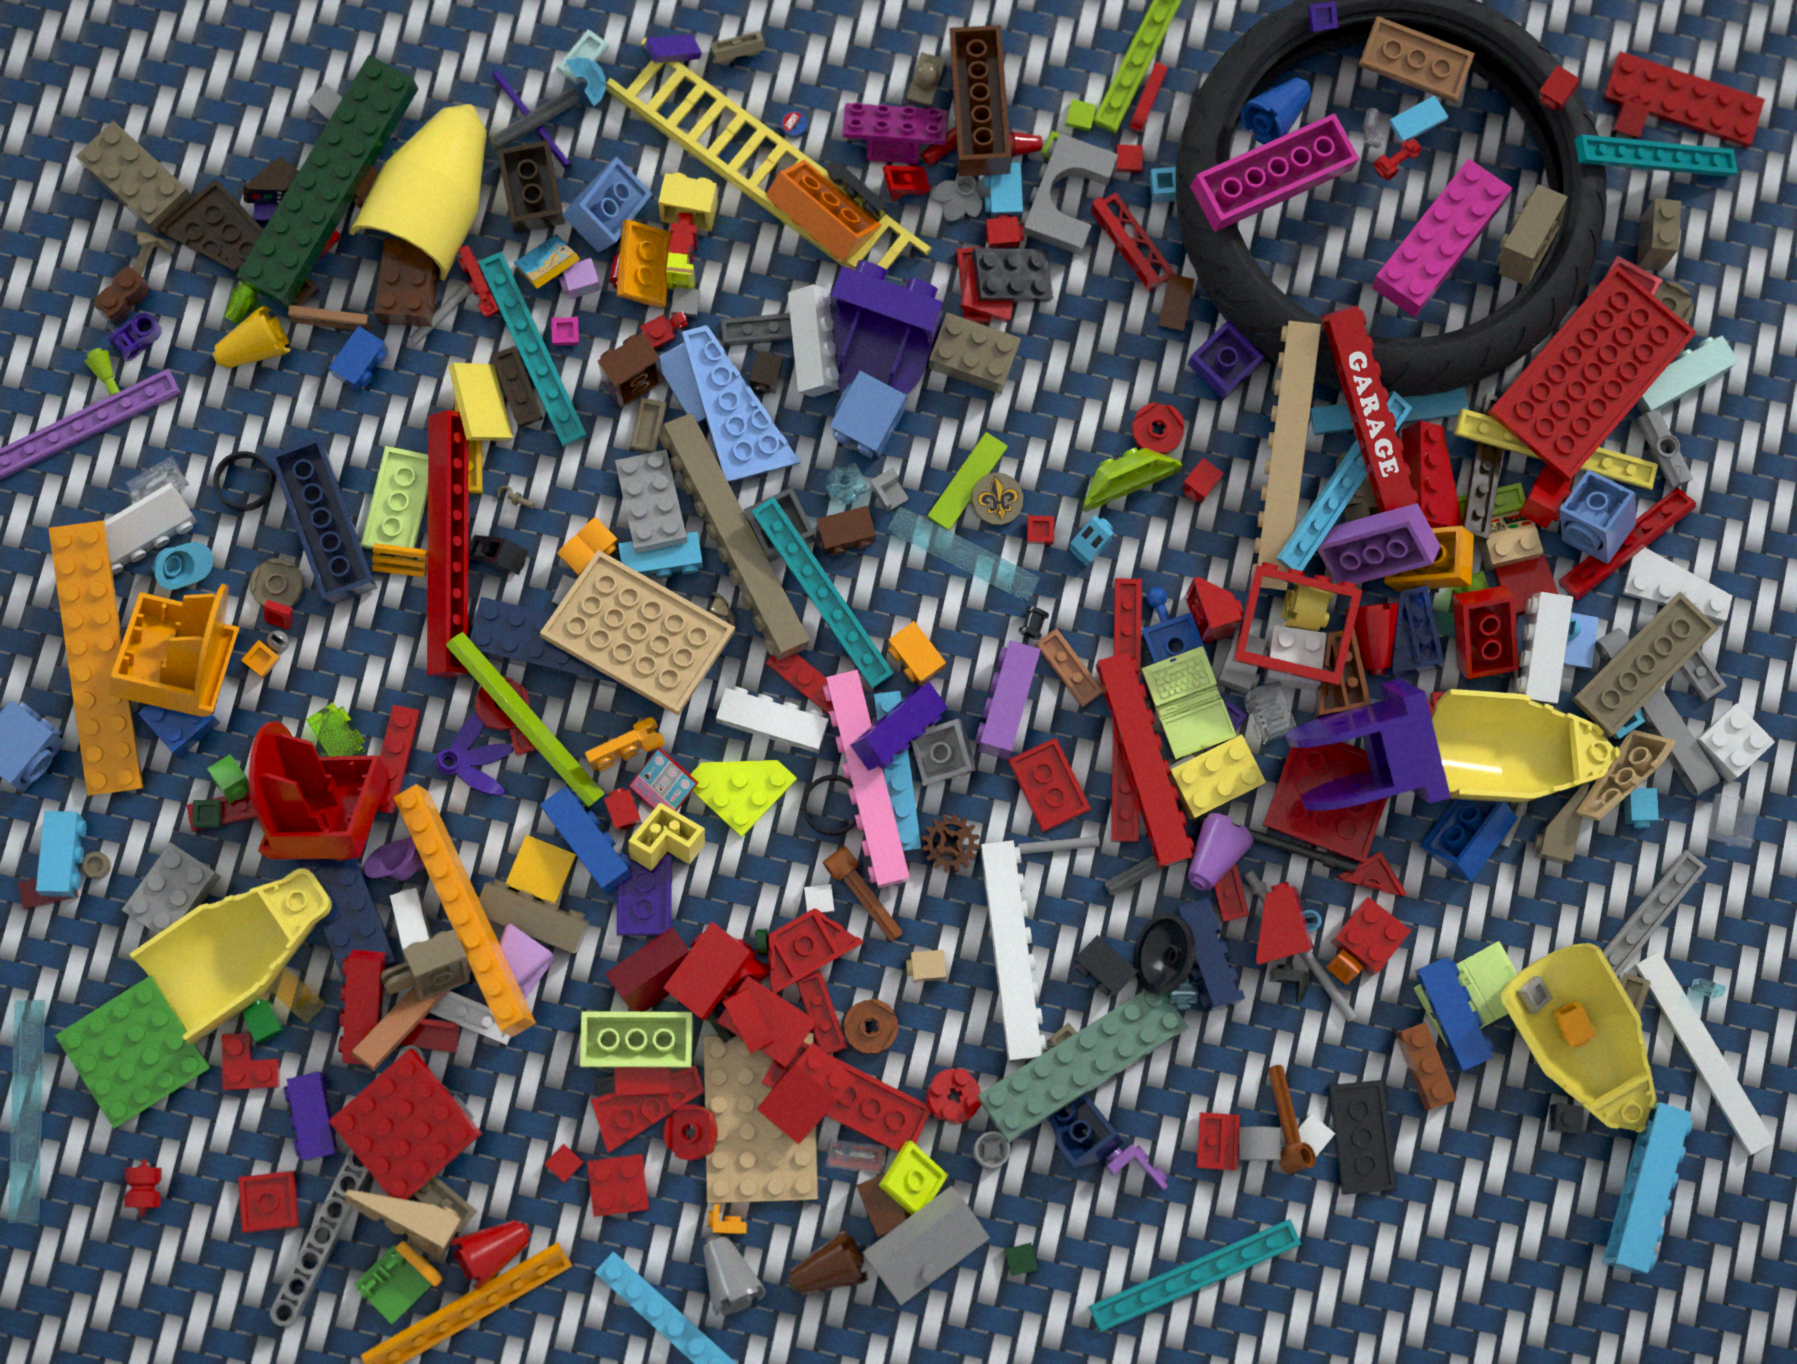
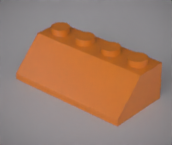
(822, 210)

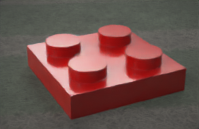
(618, 1185)

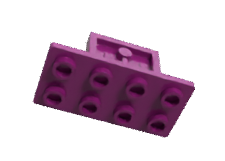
(893, 130)

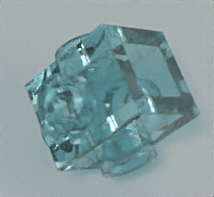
(845, 484)

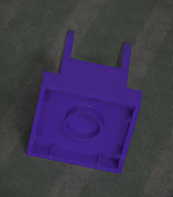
(1397, 744)

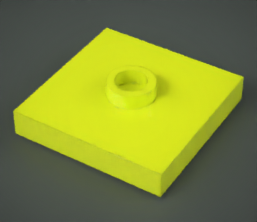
(913, 1178)

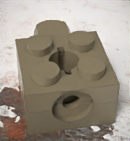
(430, 967)

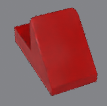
(905, 180)

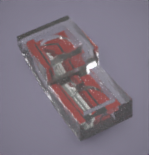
(856, 1156)

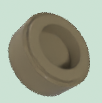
(96, 865)

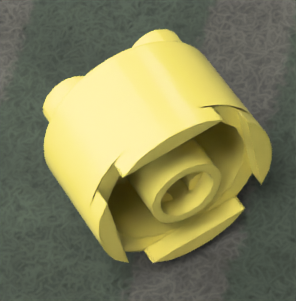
(1306, 608)

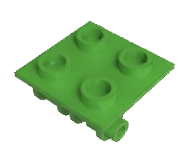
(392, 1285)

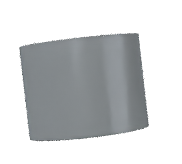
(1259, 1144)

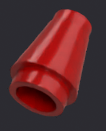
(1024, 143)

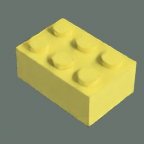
(1216, 777)

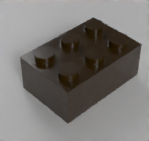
(531, 186)

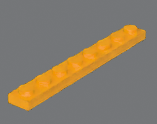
(470, 1308)

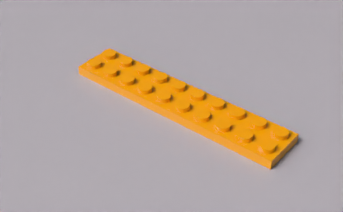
(92, 648)

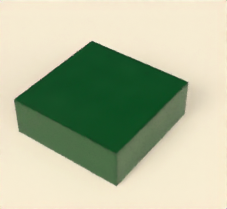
(207, 814)
(1021, 1259)

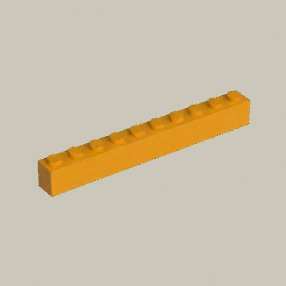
(464, 911)

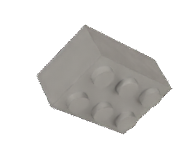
(170, 889)

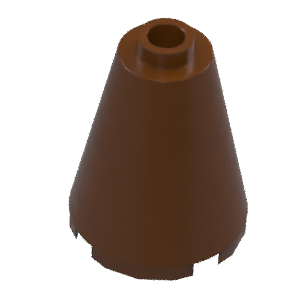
(829, 1267)

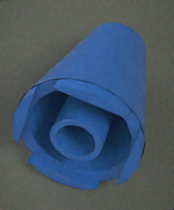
(1276, 110)

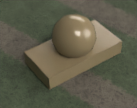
(926, 80)

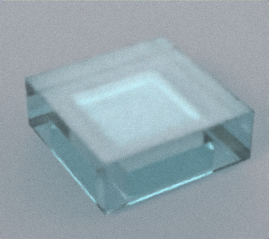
(1708, 988)

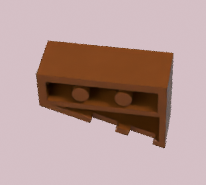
(1353, 686)

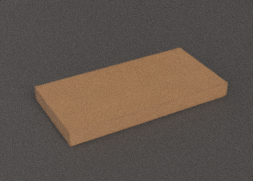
(1416, 59)

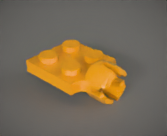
(626, 745)

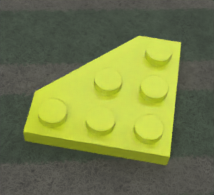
(741, 789)

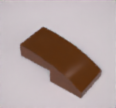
(1176, 301)

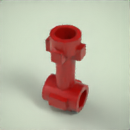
(1387, 167)

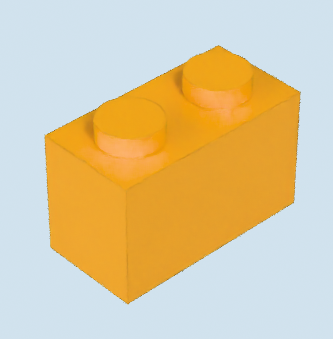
(916, 654)

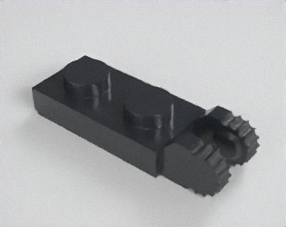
(855, 188)

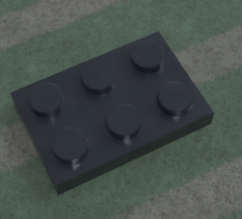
(1012, 275)

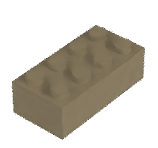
(133, 176)

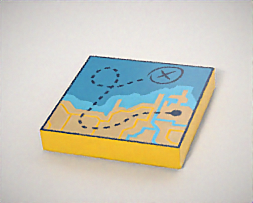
(546, 261)

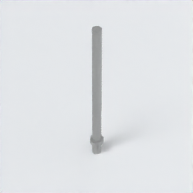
(1308, 957)

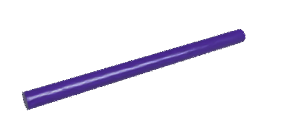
(525, 111)

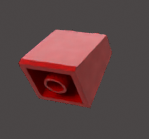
(1282, 925)

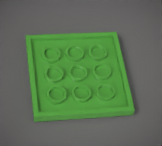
(132, 1051)

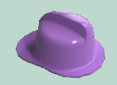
(395, 860)

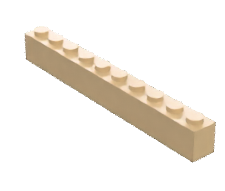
(1287, 444)

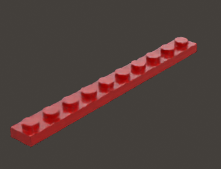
(1125, 639)

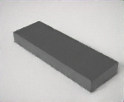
(756, 329)

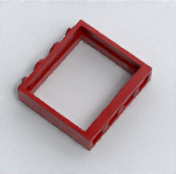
(1296, 577)

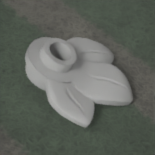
(955, 200)

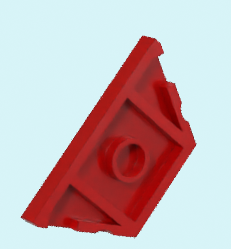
(805, 947)

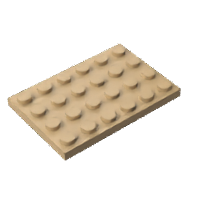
(637, 632)
(751, 1154)

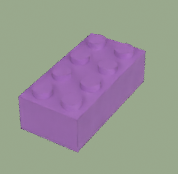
(1379, 545)
(1009, 698)

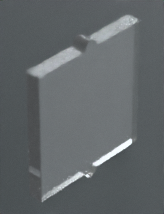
(1732, 820)

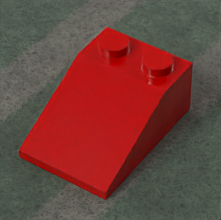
(805, 1093)

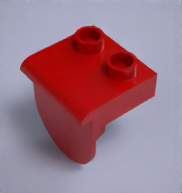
(309, 801)

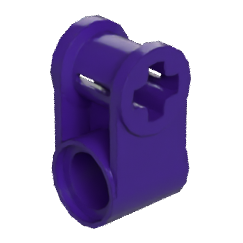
(134, 337)

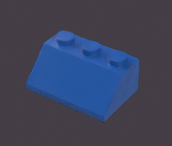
(1468, 835)

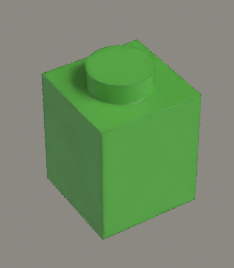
(229, 779)

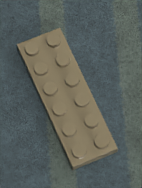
(1645, 664)

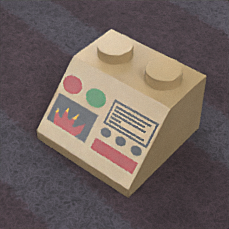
(1510, 541)

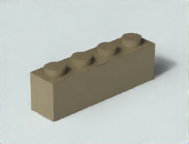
(533, 917)

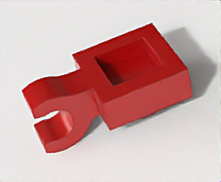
(660, 332)

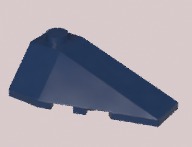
(1084, 1133)

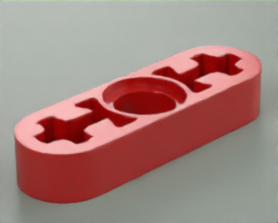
(1148, 97)

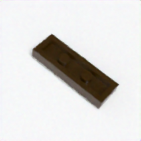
(517, 387)

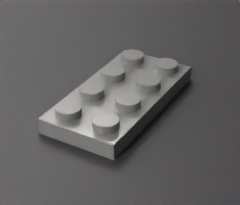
(651, 501)

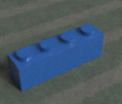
(586, 840)
(1453, 1013)

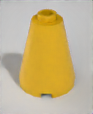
(252, 340)

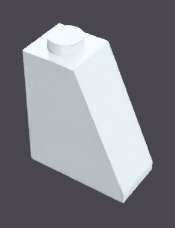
(410, 917)

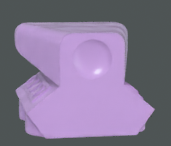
(525, 957)

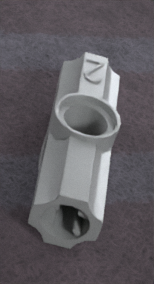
(1671, 464)

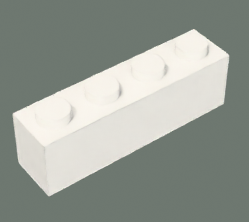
(813, 340)
(772, 720)

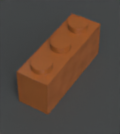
(1425, 1066)

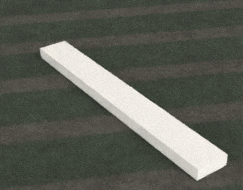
(1704, 1054)

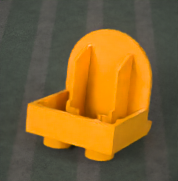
(175, 652)

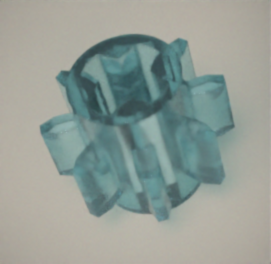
(1184, 996)

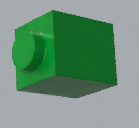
(263, 1020)

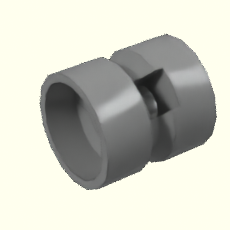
(991, 1150)

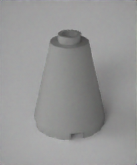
(729, 1277)

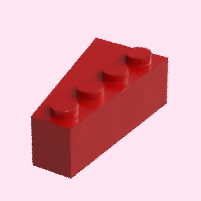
(1431, 473)

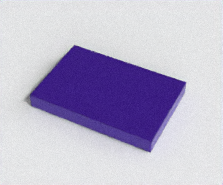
(645, 899)

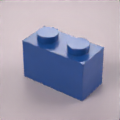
(359, 359)

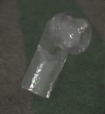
(1369, 127)

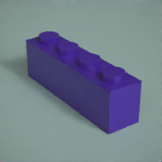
(899, 726)

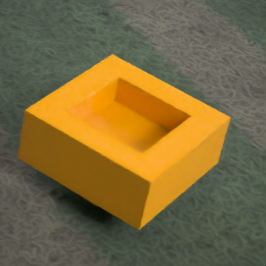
(260, 659)

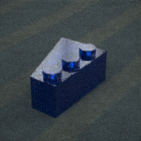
(1416, 635)

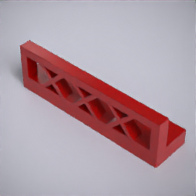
(1126, 244)

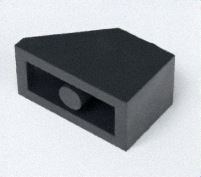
(497, 554)

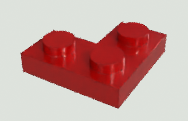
(241, 1071)

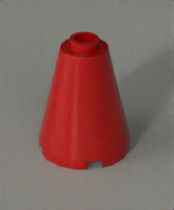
(1376, 635)
(489, 1250)

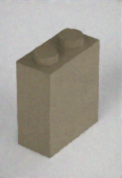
(1658, 234)

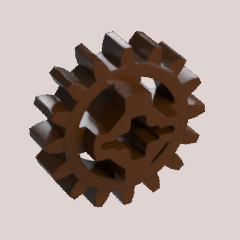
(960, 835)

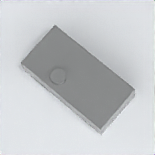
(926, 1245)

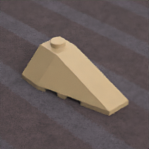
(1638, 759)
(423, 1223)

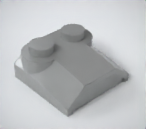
(943, 753)

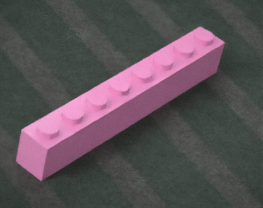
(870, 786)

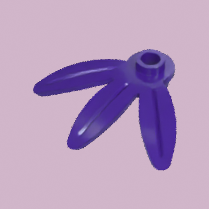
(479, 756)

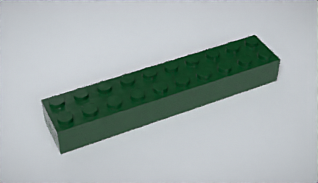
(328, 182)

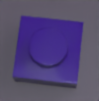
(1322, 16)

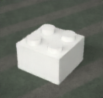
(1298, 647)
(1734, 742)

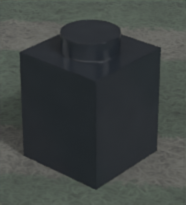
(1565, 1119)

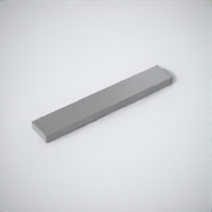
(1653, 911)

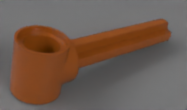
(842, 866)
(1296, 1154)

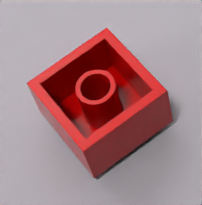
(1371, 936)

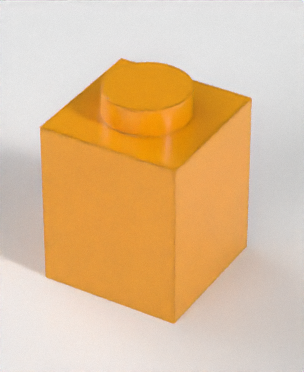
(1574, 1024)

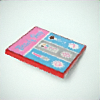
(663, 782)

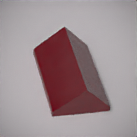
(646, 971)

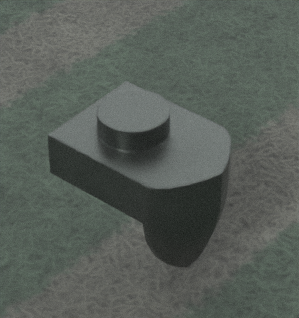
(1286, 974)

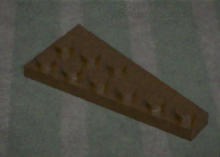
(221, 231)

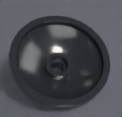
(1164, 954)

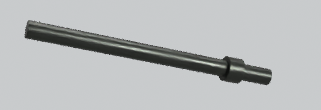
(1328, 859)

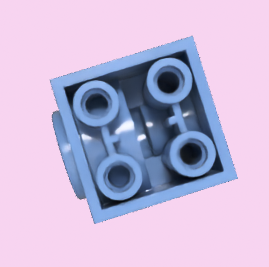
(868, 414)
(1598, 516)
(26, 745)

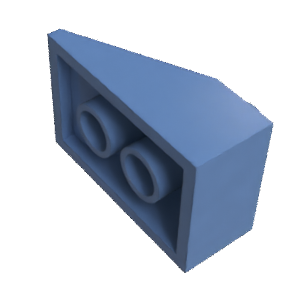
(606, 203)

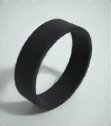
(235, 456)
(810, 822)

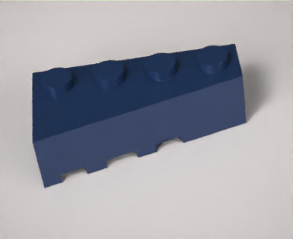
(1210, 968)

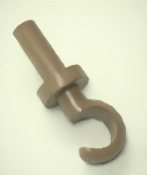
(516, 498)

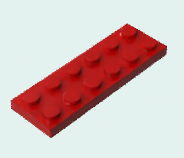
(1685, 99)
(869, 1106)

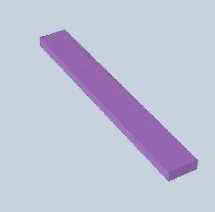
(87, 422)

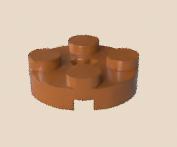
(875, 1041)

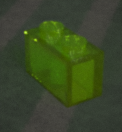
(334, 732)

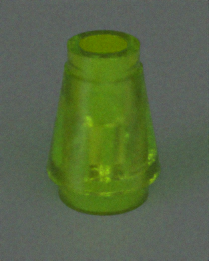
(239, 303)

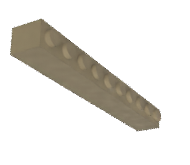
(734, 537)

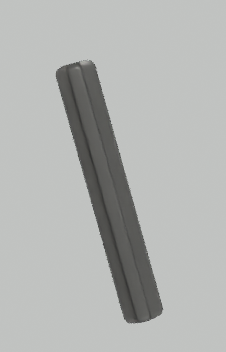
(535, 119)

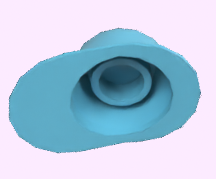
(182, 565)

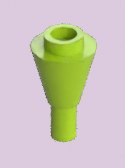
(101, 366)

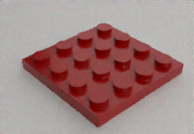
(1342, 830)
(405, 1126)

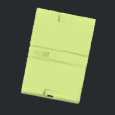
(1188, 702)
(1485, 978)

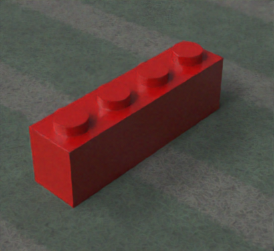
(362, 999)

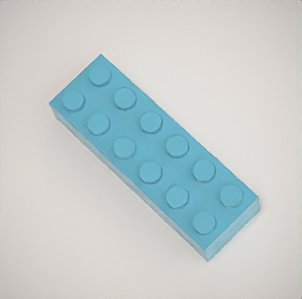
(1647, 1190)

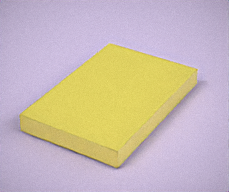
(480, 402)

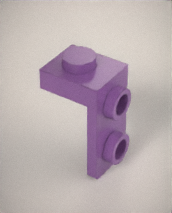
(1121, 1158)

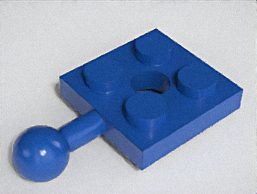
(1179, 628)

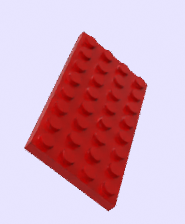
(1592, 373)

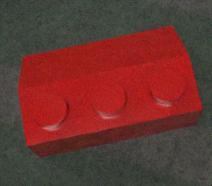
(1213, 610)

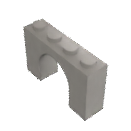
(1067, 159)

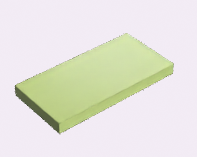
(398, 500)

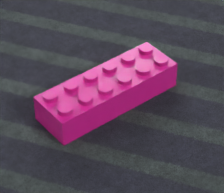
(1274, 172)
(1441, 238)

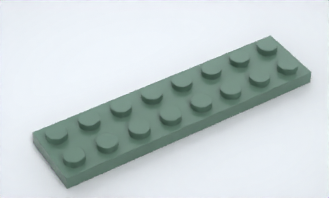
(1081, 1063)

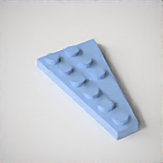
(737, 421)

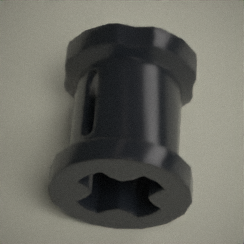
(1033, 622)

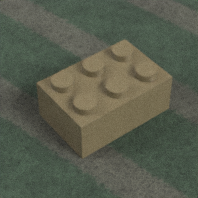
(1531, 234)
(974, 353)

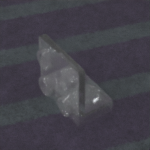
(156, 478)

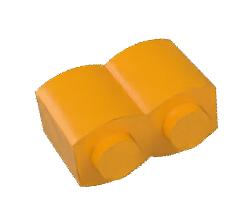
(585, 543)

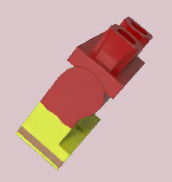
(682, 252)

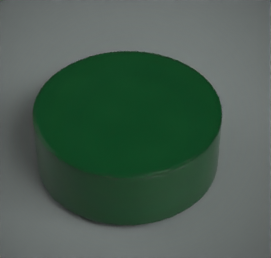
(761, 941)

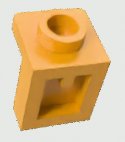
(731, 1225)

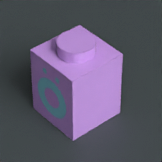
(580, 279)

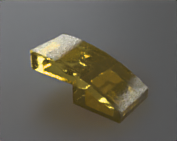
(296, 995)

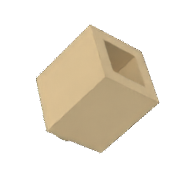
(926, 966)

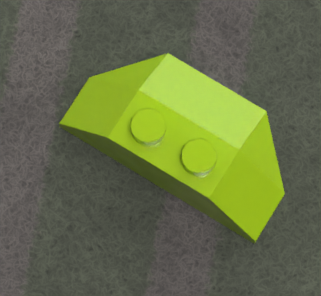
(1128, 475)

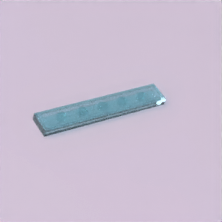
(963, 554)

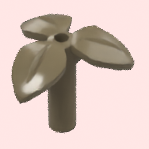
(147, 242)
(720, 608)

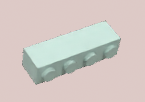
(1688, 373)

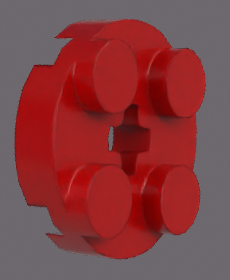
(1161, 415)
(492, 716)
(939, 1089)
(705, 1132)

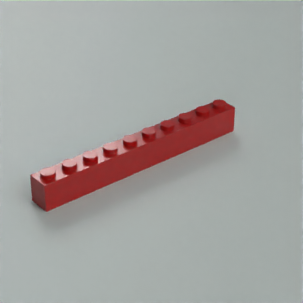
(447, 541)

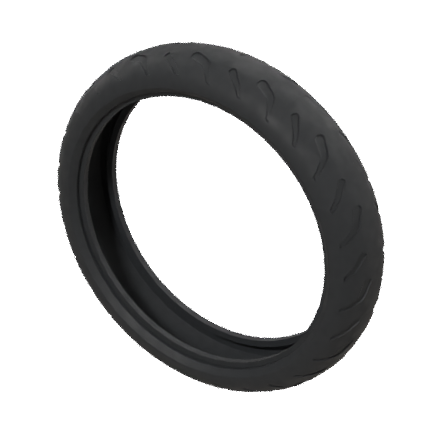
(1507, 60)

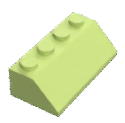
(636, 1039)

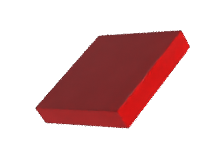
(995, 310)
(1526, 579)
(268, 1201)

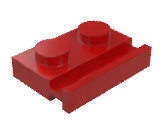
(1217, 1141)

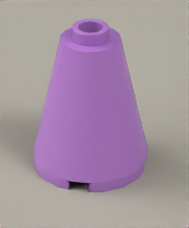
(1217, 850)

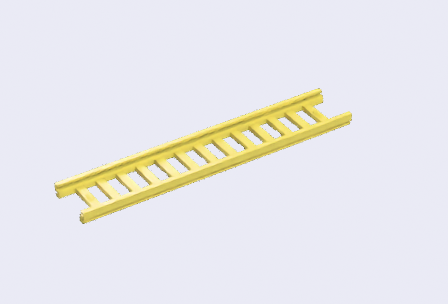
(730, 171)

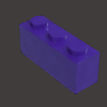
(311, 1117)

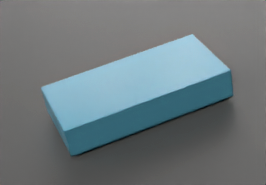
(1418, 119)

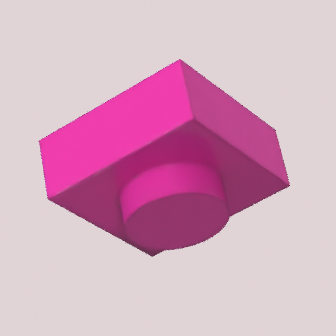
(565, 331)

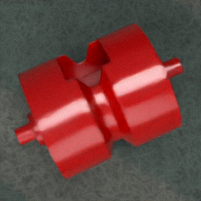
(142, 1187)

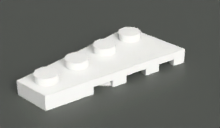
(1659, 580)

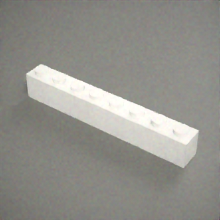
(1011, 951)

